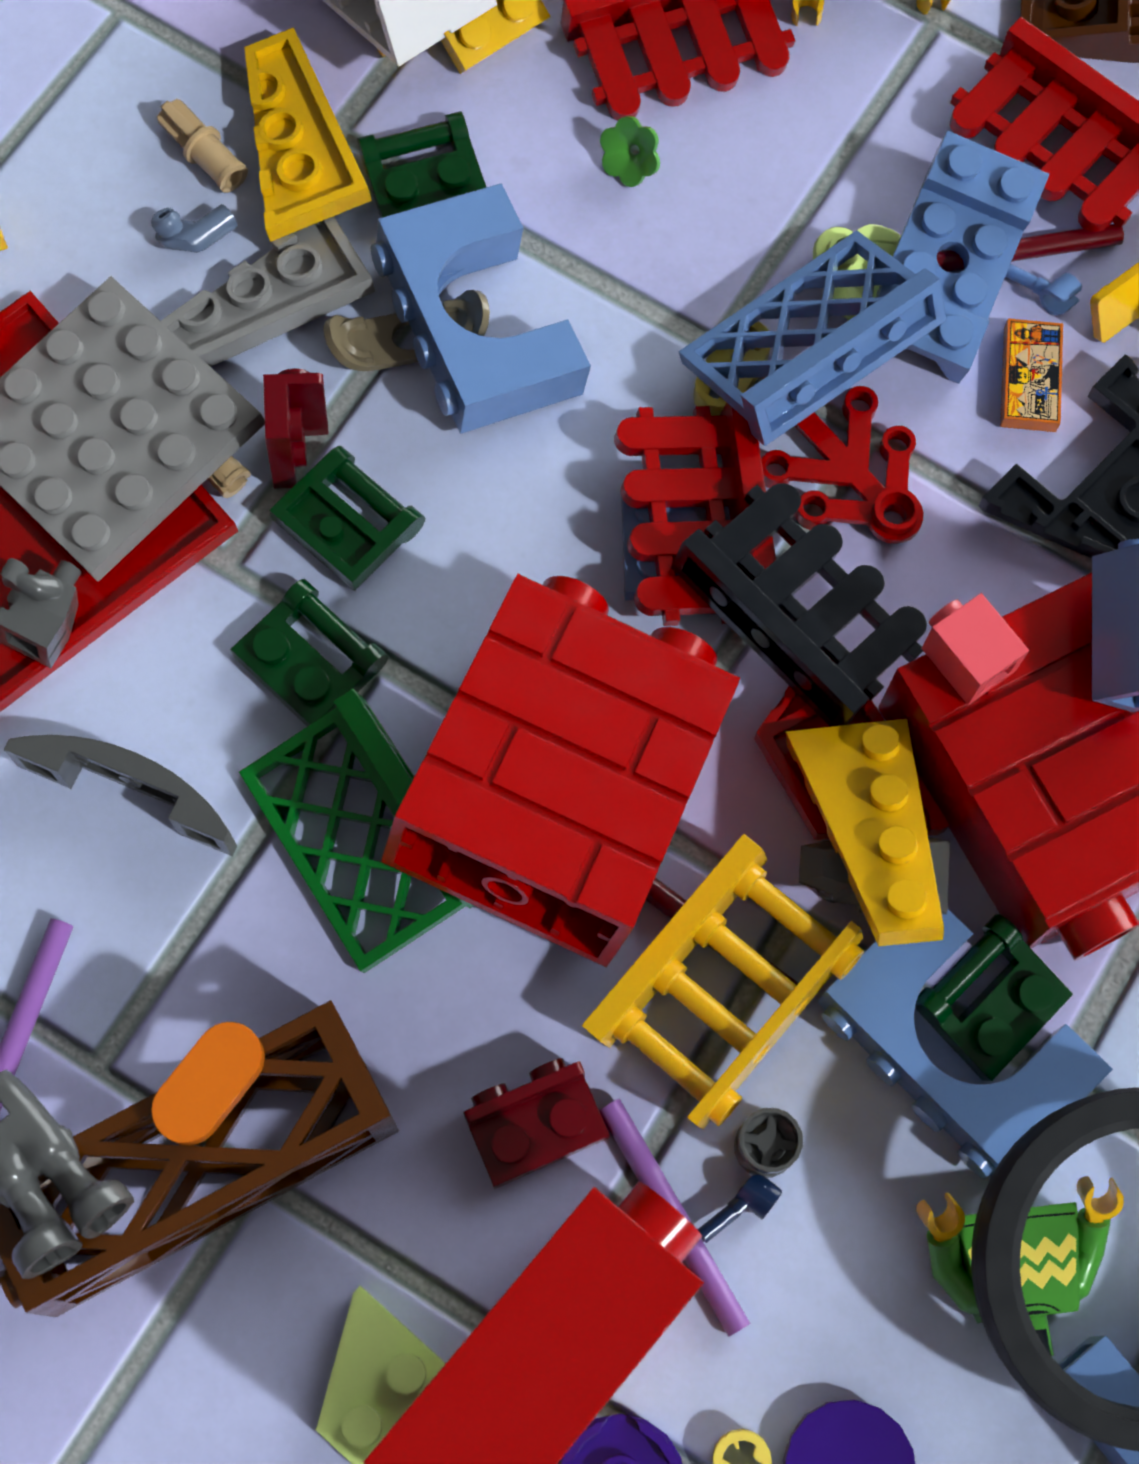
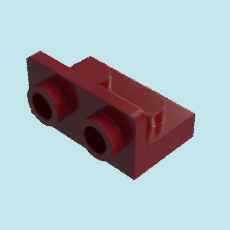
(292, 410)
(535, 1122)

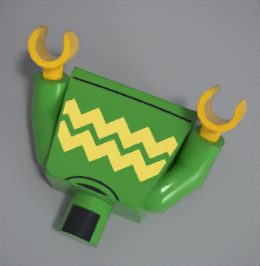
(1056, 1254)

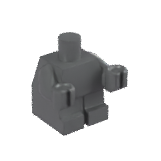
(39, 610)

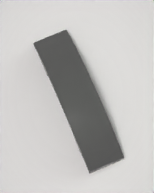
(63, 757)

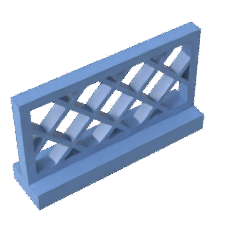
(836, 355)

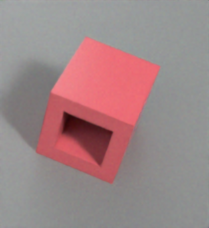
(973, 647)

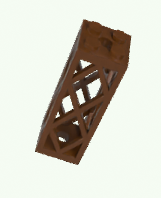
(123, 1141)

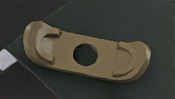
(369, 342)

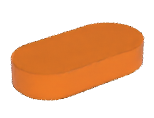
(208, 1083)

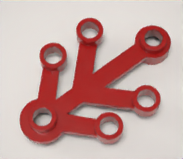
(850, 468)

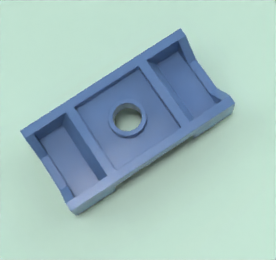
(978, 208)

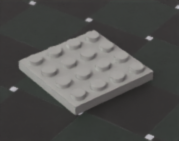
(113, 427)

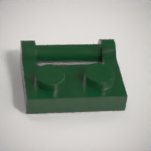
(426, 179)
(334, 529)
(297, 670)
(1006, 1012)

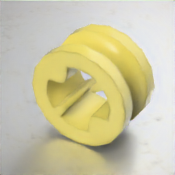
(760, 1452)

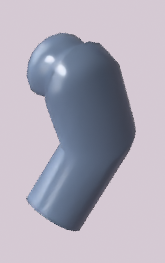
(192, 235)

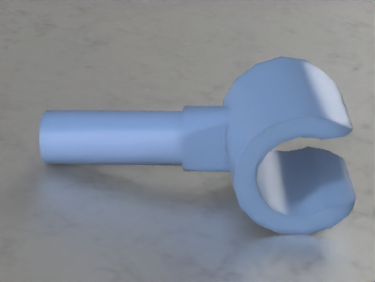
(1054, 296)

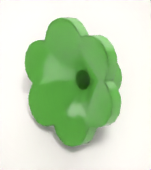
(630, 151)

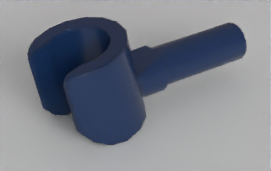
(756, 1195)

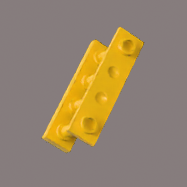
(662, 971)

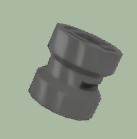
(772, 1133)

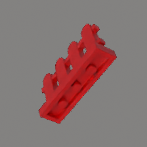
(605, 25)
(1062, 93)
(685, 487)

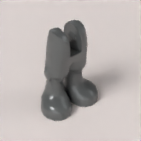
(38, 1145)

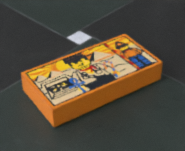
(1032, 375)

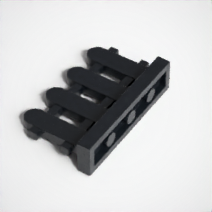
(776, 626)

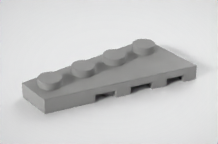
(285, 288)

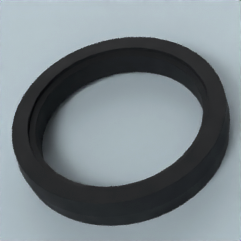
(997, 1263)

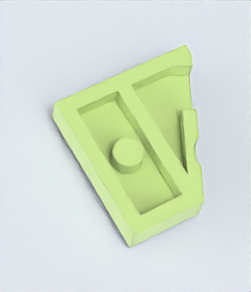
(373, 1378)

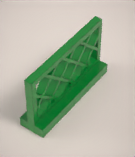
(391, 778)

